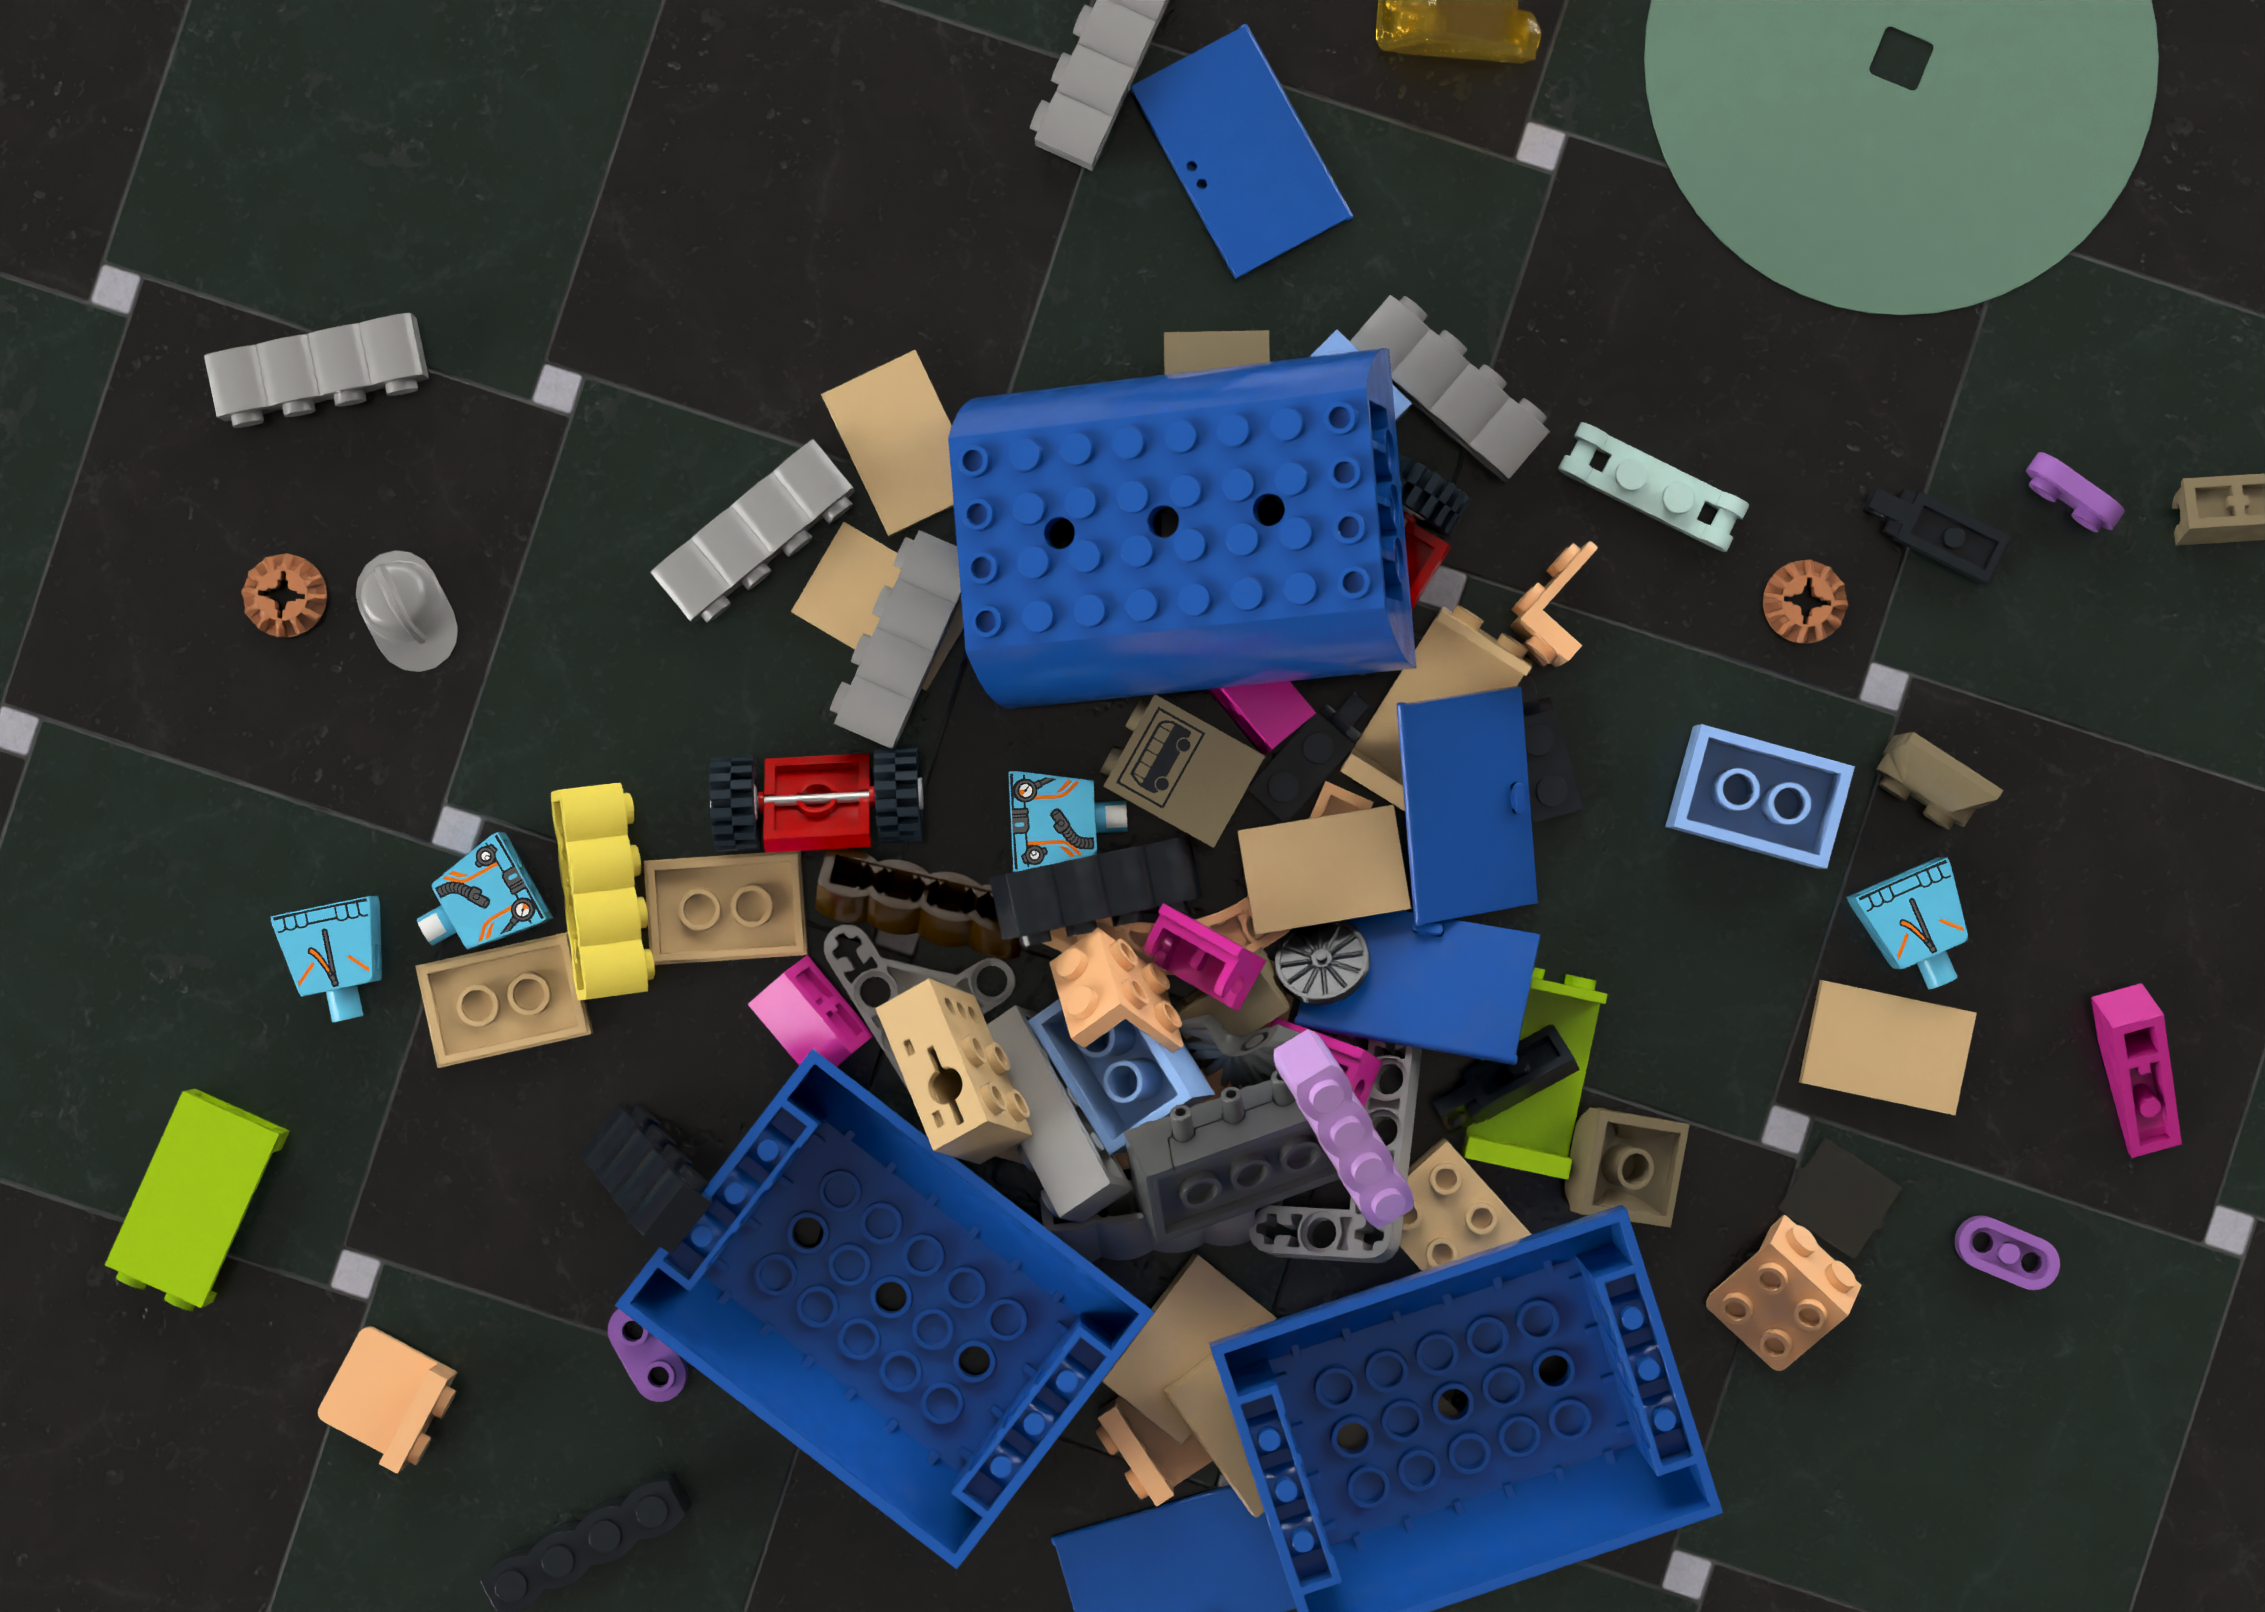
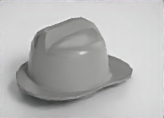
(406, 611)

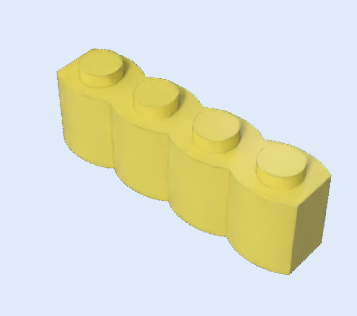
(600, 892)

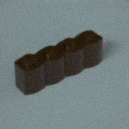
(909, 900)

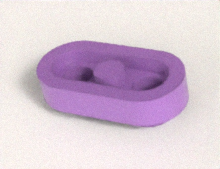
(2090, 504)
(2005, 1252)
(644, 1354)

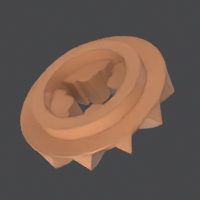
(299, 614)
(1787, 618)

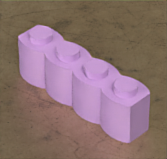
(1343, 1128)

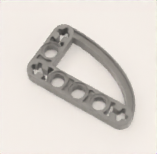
(1351, 1223)

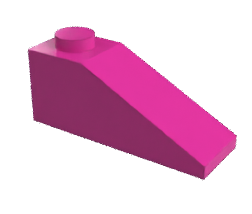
(2138, 1068)

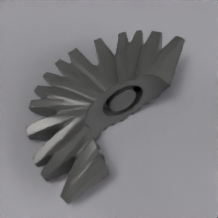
(1244, 1058)

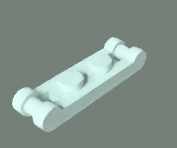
(1653, 487)

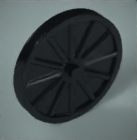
(1322, 962)

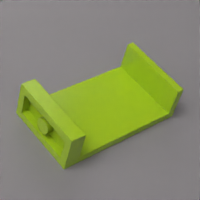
(1540, 1128)
(193, 1199)

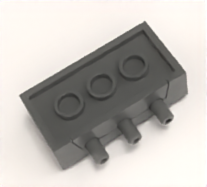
(1224, 1159)

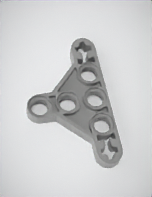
(902, 977)

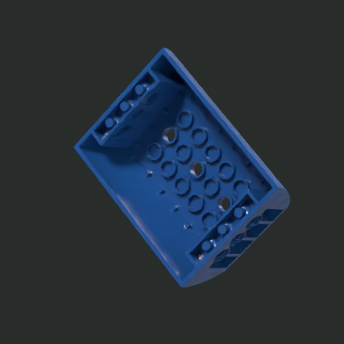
(1224, 591)
(870, 1386)
(1513, 1480)

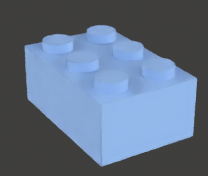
(1760, 796)
(1120, 1076)

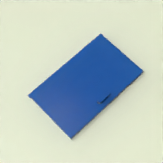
(1248, 148)
(1461, 830)
(1436, 992)
(1177, 1558)

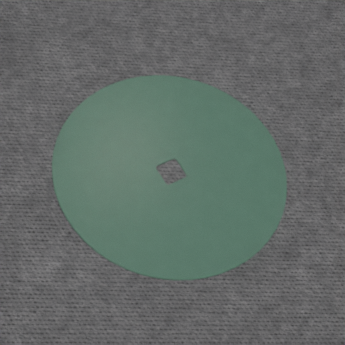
(1890, 189)

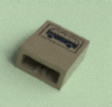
(1181, 769)

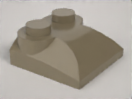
(1934, 779)
(1626, 1163)

